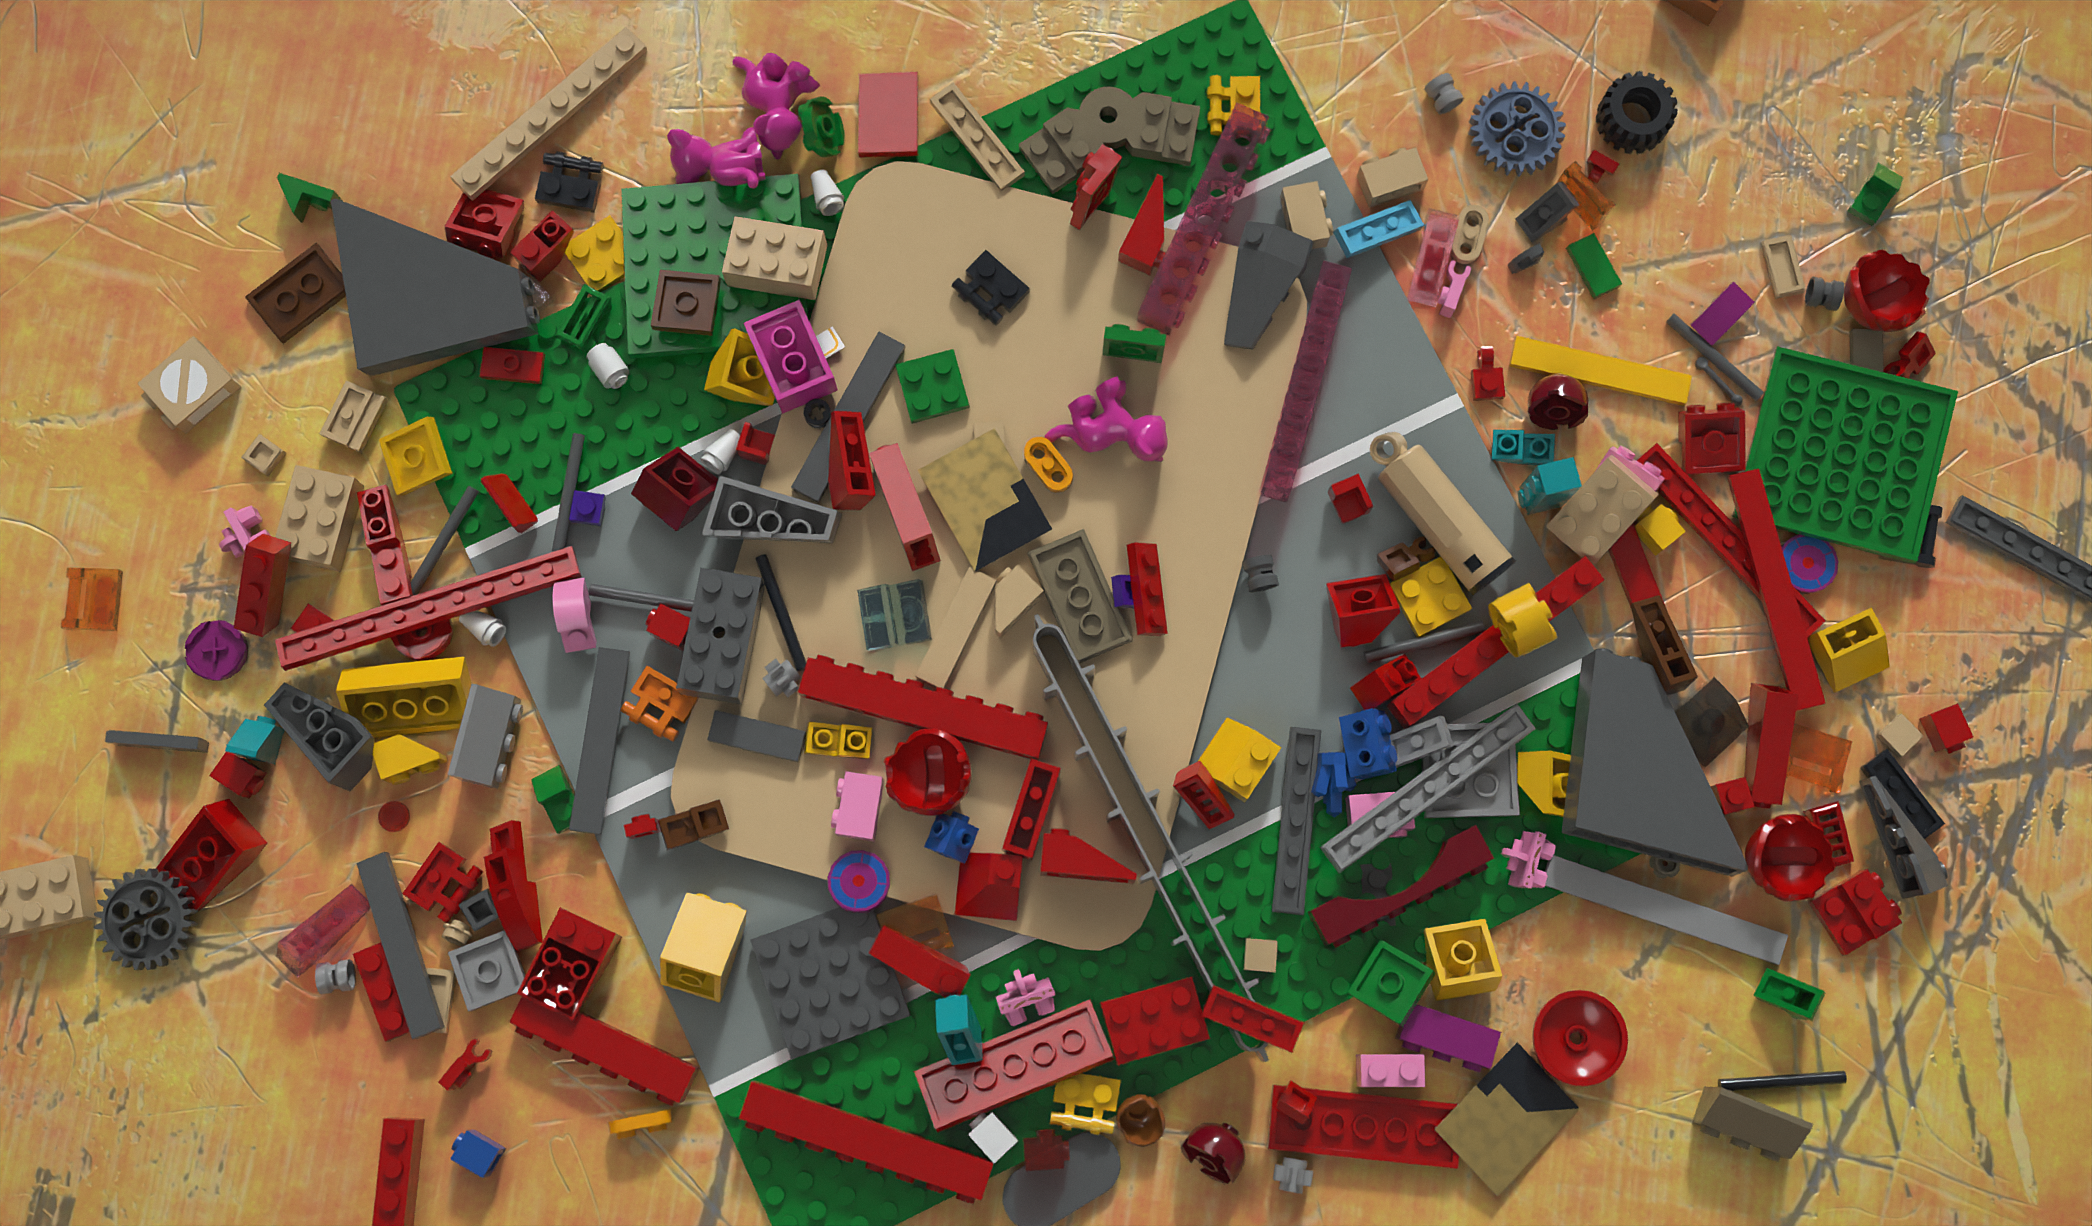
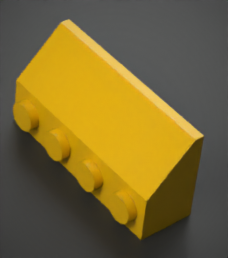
(406, 696)

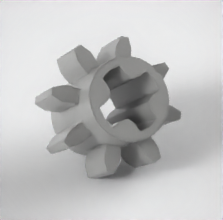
(781, 677)
(1293, 1175)

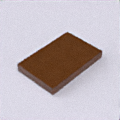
(298, 293)

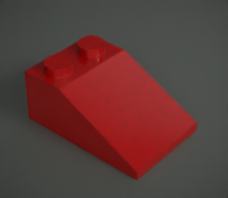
(212, 851)
(1075, 859)

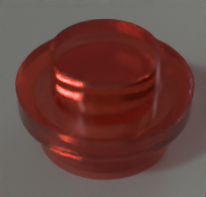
(394, 816)

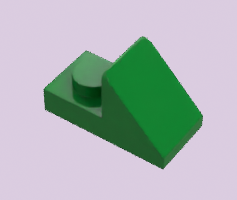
(302, 194)
(1875, 194)
(556, 796)
(1789, 994)

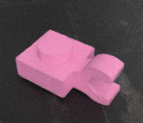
(1450, 296)

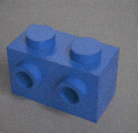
(1368, 744)

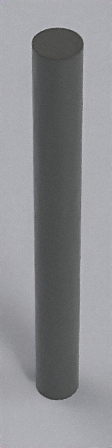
(1715, 357)
(568, 491)
(443, 539)
(640, 597)
(1424, 642)

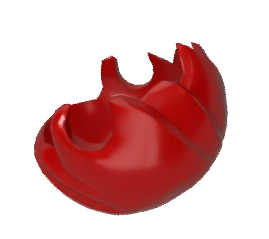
(1886, 292)
(928, 772)
(1789, 857)

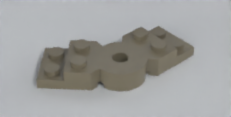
(1145, 124)

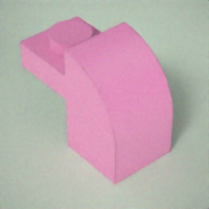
(572, 614)

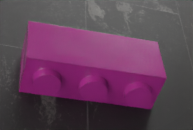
(1449, 1038)

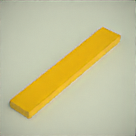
(1601, 370)

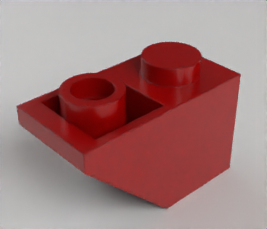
(543, 246)
(1385, 682)

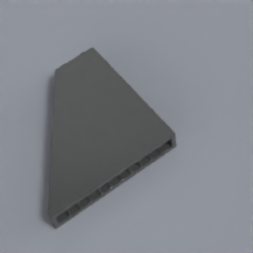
(423, 296)
(1637, 774)

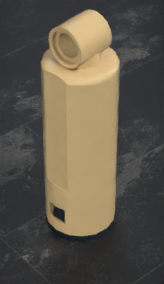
(1441, 513)

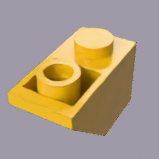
(402, 757)

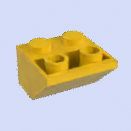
(1851, 650)

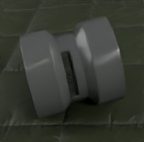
(1824, 293)
(1260, 573)

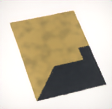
(984, 499)
(1507, 1119)

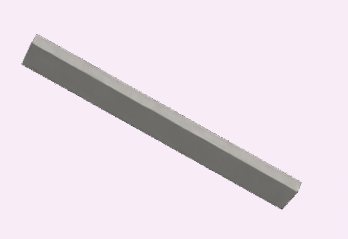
(1427, 788)
(1665, 910)

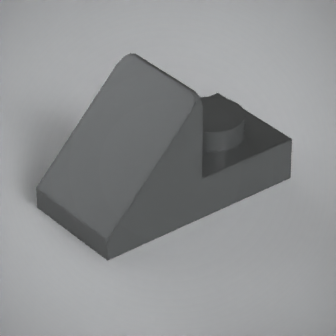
(1547, 212)

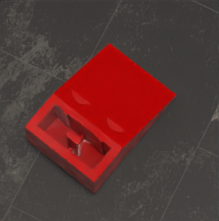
(568, 964)

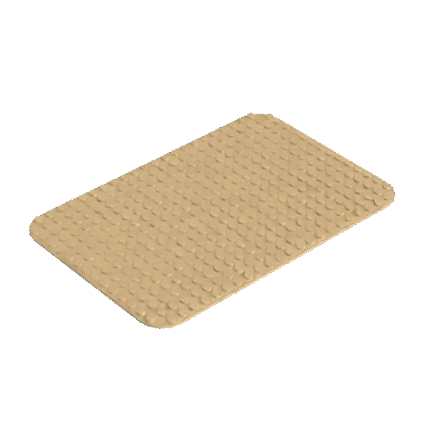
(892, 272)

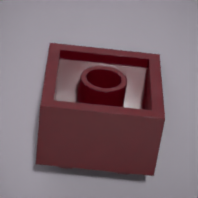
(675, 488)

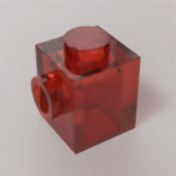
(1045, 1151)

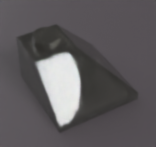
(1711, 720)

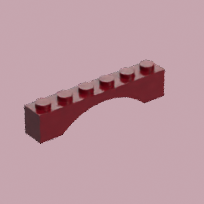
(1456, 857)

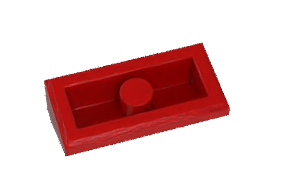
(510, 501)

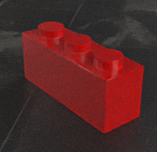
(262, 585)
(1031, 809)

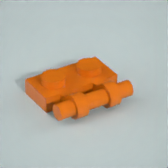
(662, 693)

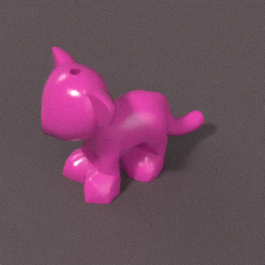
(779, 126)
(729, 162)
(1144, 435)

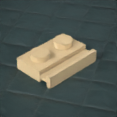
(353, 416)

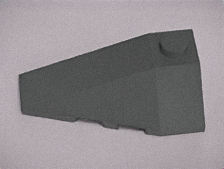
(1264, 272)
(327, 736)
(1909, 855)

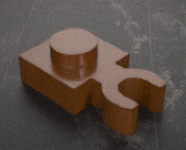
(1404, 560)

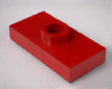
(512, 365)

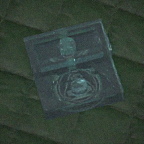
(894, 615)

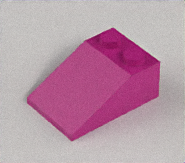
(791, 356)

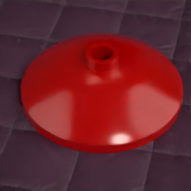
(1601, 1042)

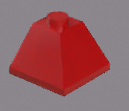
(1361, 608)
(989, 886)

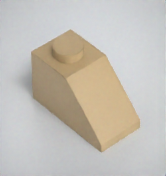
(1014, 598)

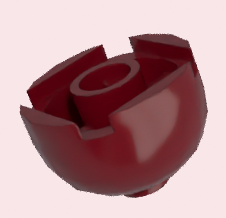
(1558, 401)
(1217, 1150)

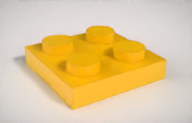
(599, 254)
(415, 456)
(1430, 597)

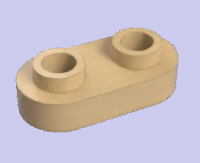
(1470, 236)

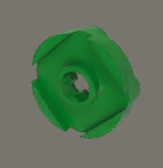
(821, 127)

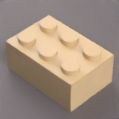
(774, 258)
(1602, 510)
(319, 517)
(45, 896)

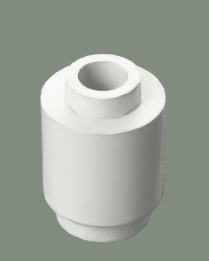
(608, 366)

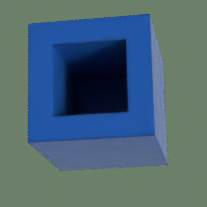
(477, 1152)

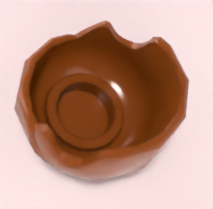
(1140, 1120)

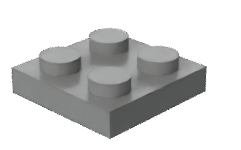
(487, 970)

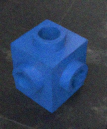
(952, 836)

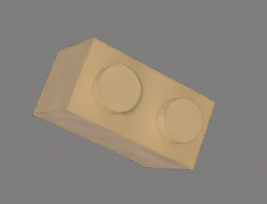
(1392, 176)
(1305, 214)

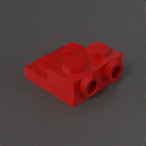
(1094, 183)
(484, 223)
(1712, 439)
(1856, 911)

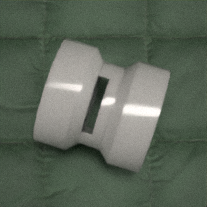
(1444, 93)
(335, 976)

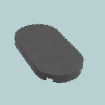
(1052, 1194)

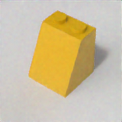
(702, 946)

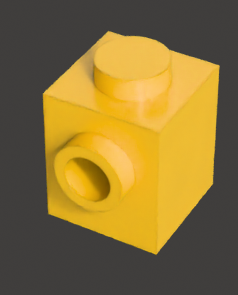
(1658, 528)

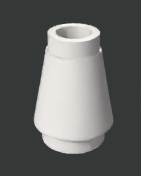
(827, 195)
(721, 452)
(484, 627)

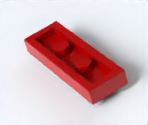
(1147, 589)
(381, 991)
(1252, 1019)

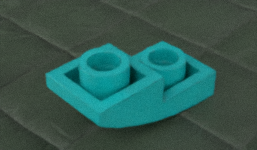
(1522, 447)

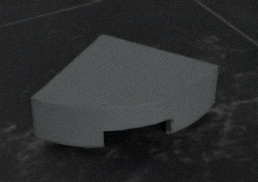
(1526, 259)

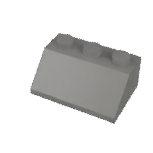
(485, 737)

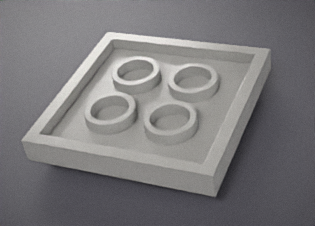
(1484, 794)

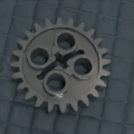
(136, 893)

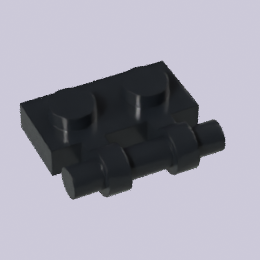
(565, 190)
(995, 280)

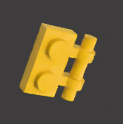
(1242, 90)
(1089, 1092)

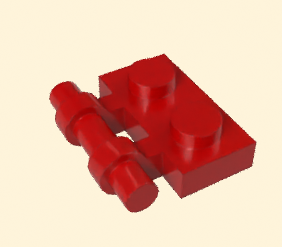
(434, 878)

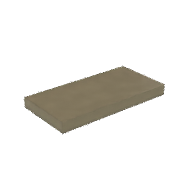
(1079, 596)

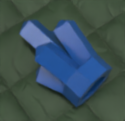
(1332, 779)

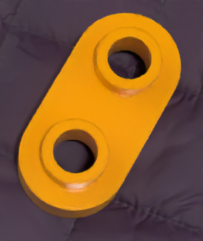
(1048, 465)
(654, 1121)

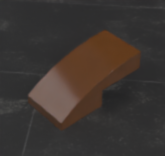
(693, 824)

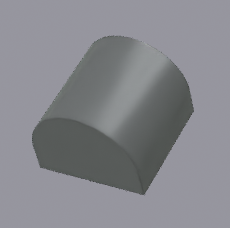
(479, 910)

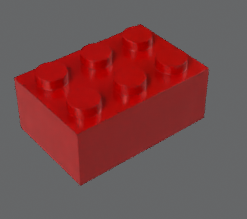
(1154, 1020)

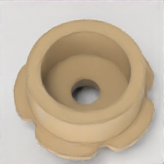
(457, 933)

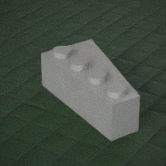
(761, 514)

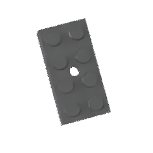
(713, 665)

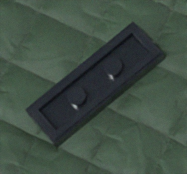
(1903, 792)

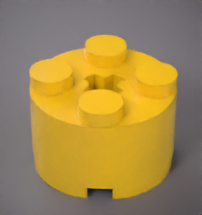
(1522, 621)

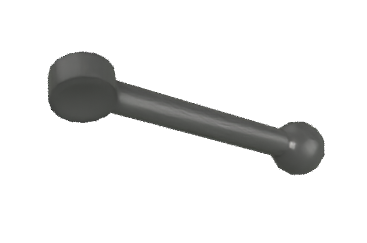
(1702, 364)

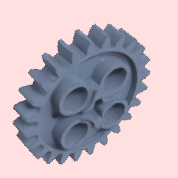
(1501, 108)

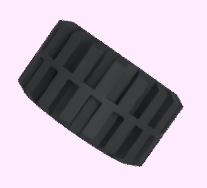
(1642, 91)

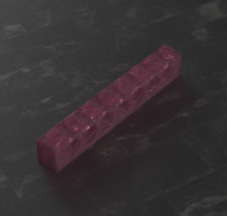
(1242, 123)
(1305, 381)

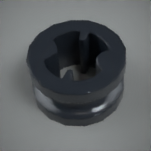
(808, 413)

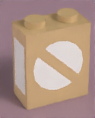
(188, 386)

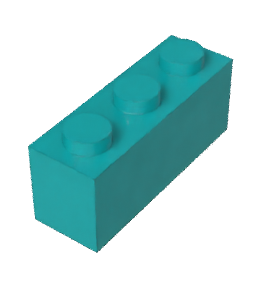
(1549, 486)

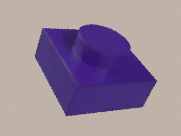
(587, 508)
(1122, 591)

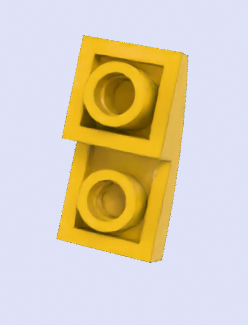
(838, 740)

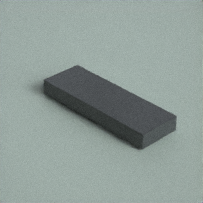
(756, 736)
(156, 741)

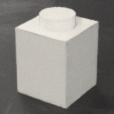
(992, 1136)

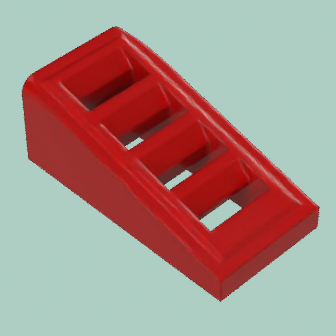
(1198, 777)
(1838, 823)

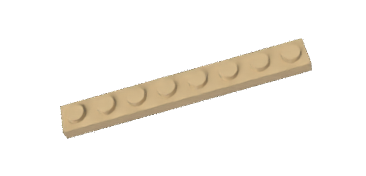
(548, 113)

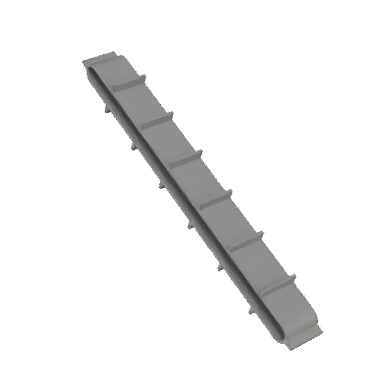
(1086, 751)

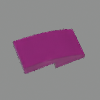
(1722, 313)

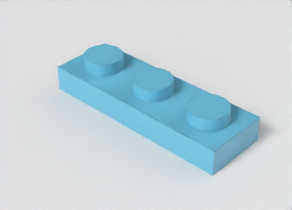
(1378, 229)

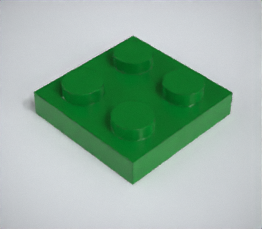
(1133, 344)
(932, 386)
(1391, 982)

